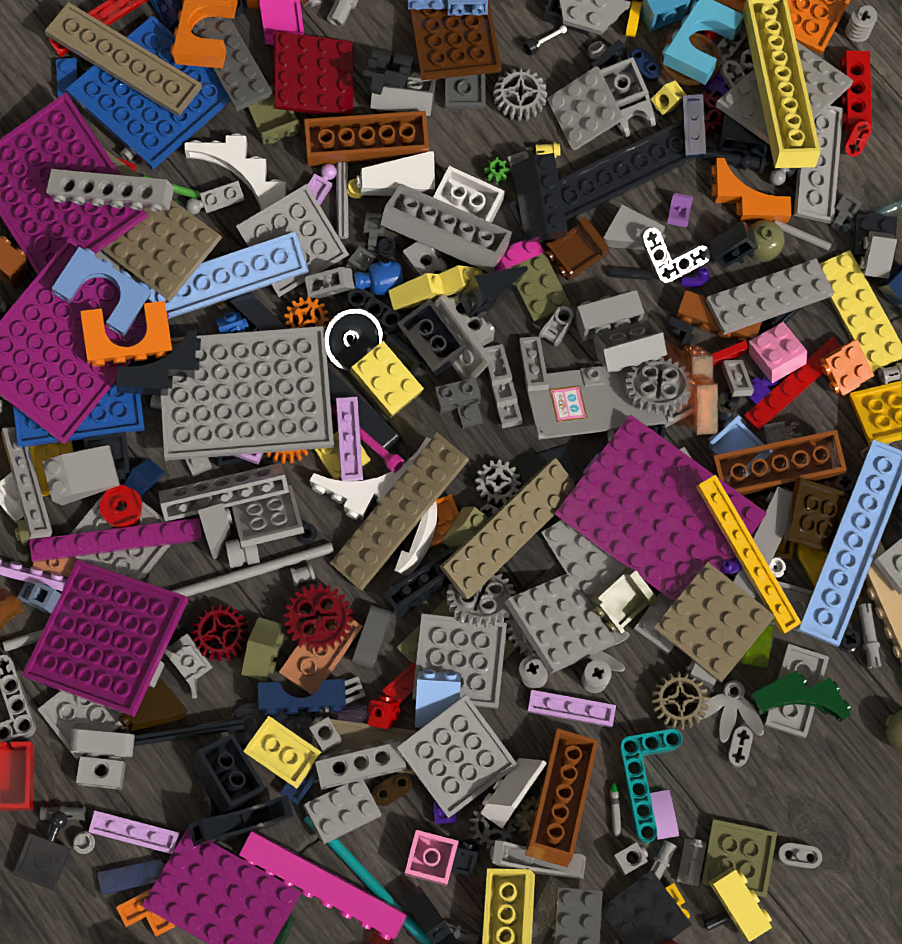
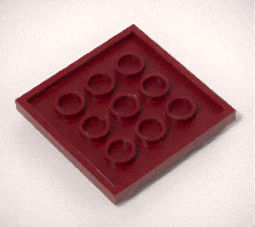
(312, 74)

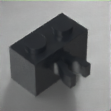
(733, 245)

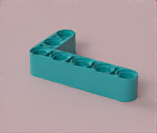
(641, 779)

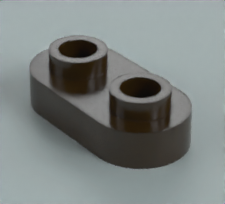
(393, 791)

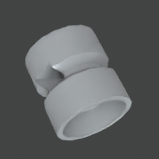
(239, 555)

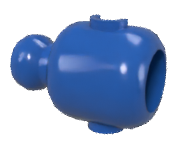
(380, 278)

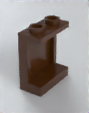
(578, 250)

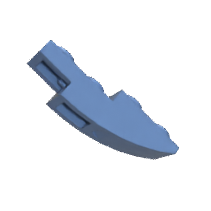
(454, 7)

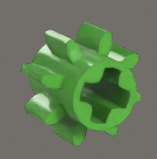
(494, 176)

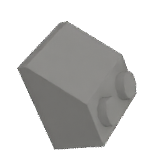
(216, 525)

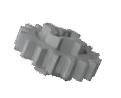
(490, 482)

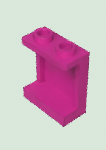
(281, 17)

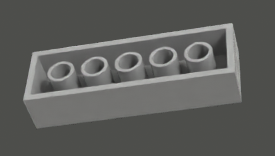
(446, 228)

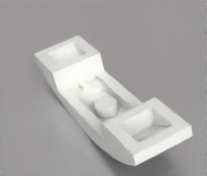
(421, 543)

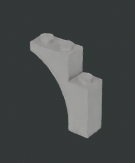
(513, 857)

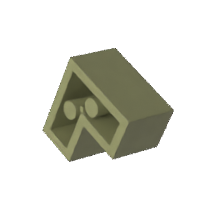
(262, 648)

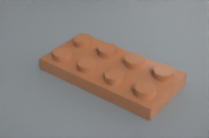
(311, 668)

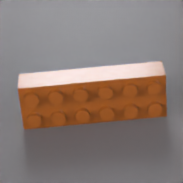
(366, 137)
(804, 457)
(561, 798)

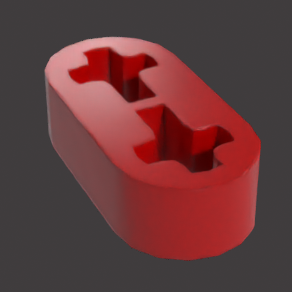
(861, 139)

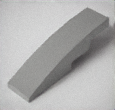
(503, 387)

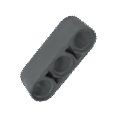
(372, 637)

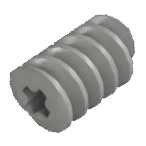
(861, 23)
(533, 663)
(600, 669)

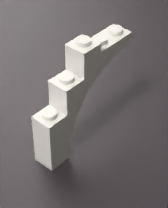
(233, 157)
(360, 494)

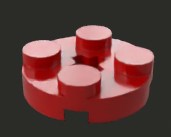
(119, 518)

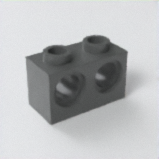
(457, 395)

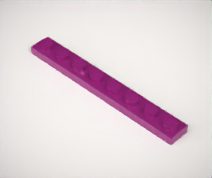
(115, 540)

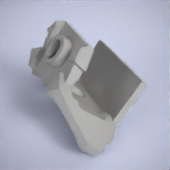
(188, 661)

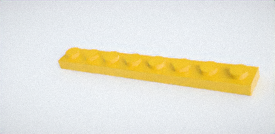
(748, 554)

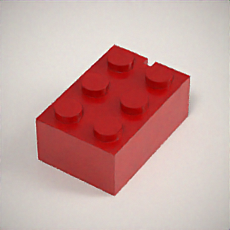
(16, 776)

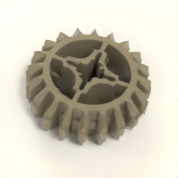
(689, 700)

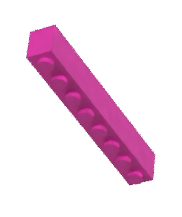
(323, 884)

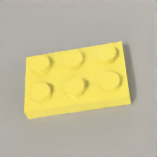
(282, 752)

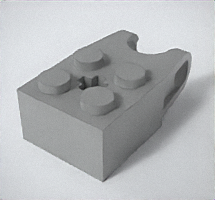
(632, 99)

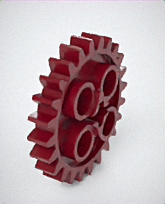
(322, 636)

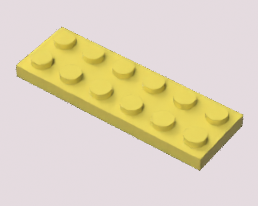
(861, 311)

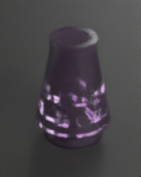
(356, 713)

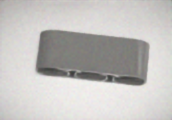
(101, 743)

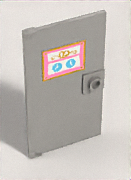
(588, 403)

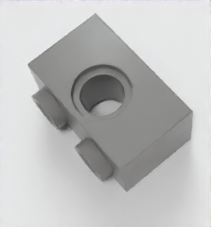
(112, 779)

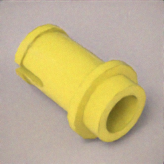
(548, 148)

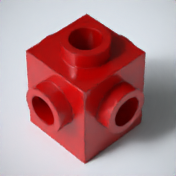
(383, 712)

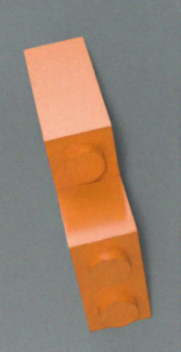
(750, 204)

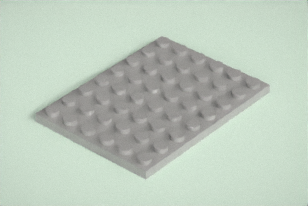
(250, 396)

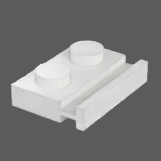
(9, 498)

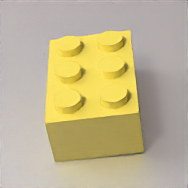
(386, 379)
(741, 904)

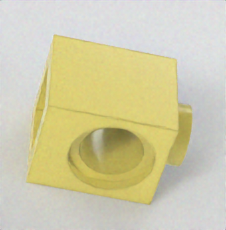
(675, 96)

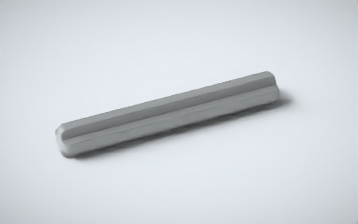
(342, 199)

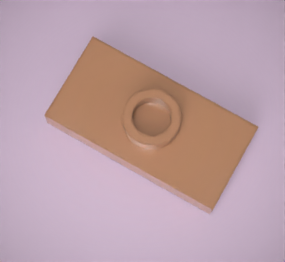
(62, 566)

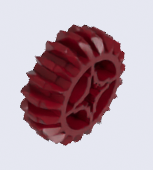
(214, 615)

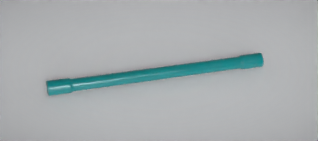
(373, 885)

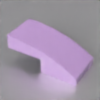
(664, 814)

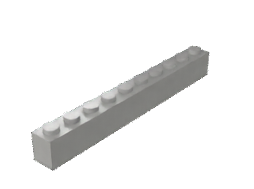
(767, 539)

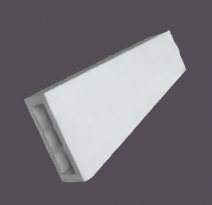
(410, 171)

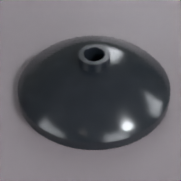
(364, 333)

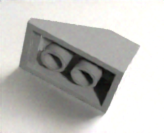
(80, 474)

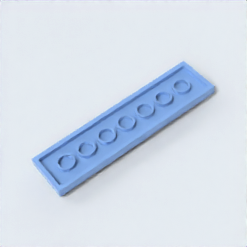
(238, 274)

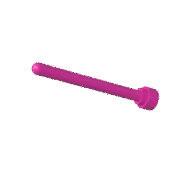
(393, 461)

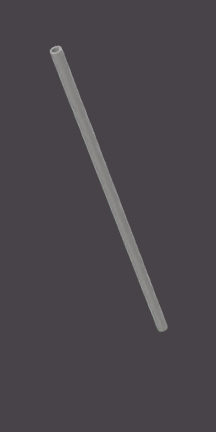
(210, 584)

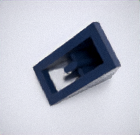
(144, 477)

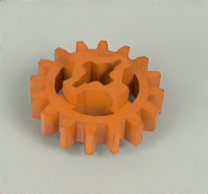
(299, 313)

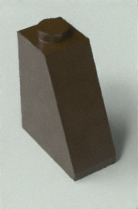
(156, 708)

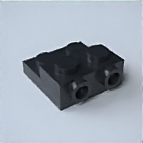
(118, 448)

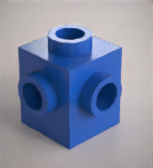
(232, 323)

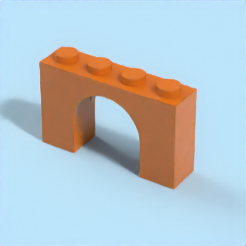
(195, 50)
(101, 349)

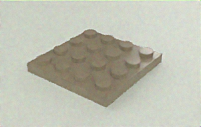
(714, 622)

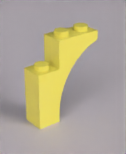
(432, 287)

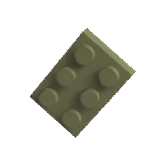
(540, 288)

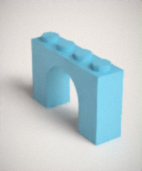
(704, 16)

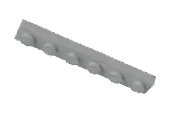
(26, 486)

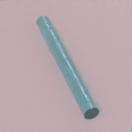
(881, 212)

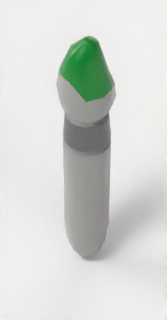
(615, 809)

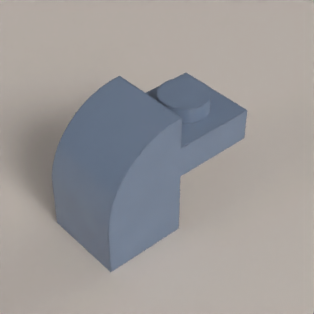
(39, 596)

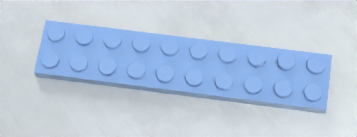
(854, 545)

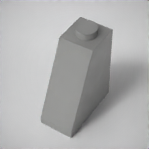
(626, 229)

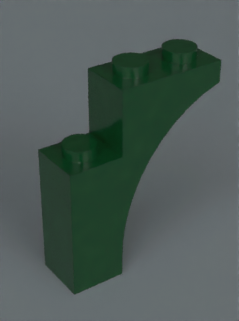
(793, 691)

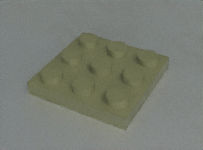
(740, 849)

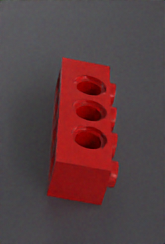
(859, 62)

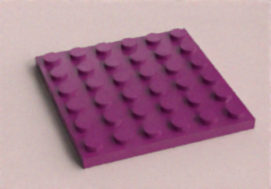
(105, 638)

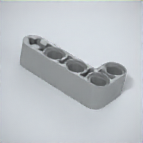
(11, 698)

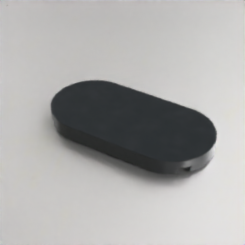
(253, 720)

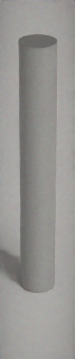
(803, 235)

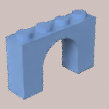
(86, 266)

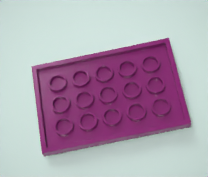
(220, 896)

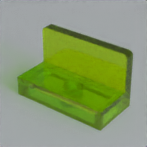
(759, 651)

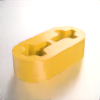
(633, 19)

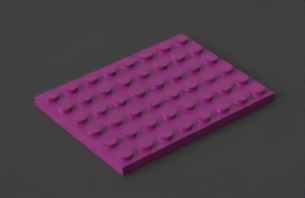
(60, 141)
(45, 353)
(647, 512)

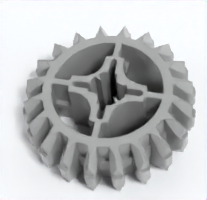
(536, 93)

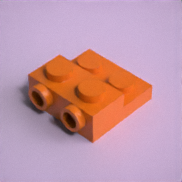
(846, 367)

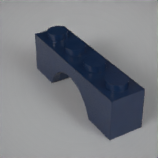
(329, 696)

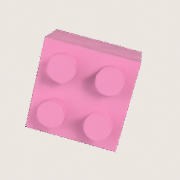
(777, 352)
(431, 858)

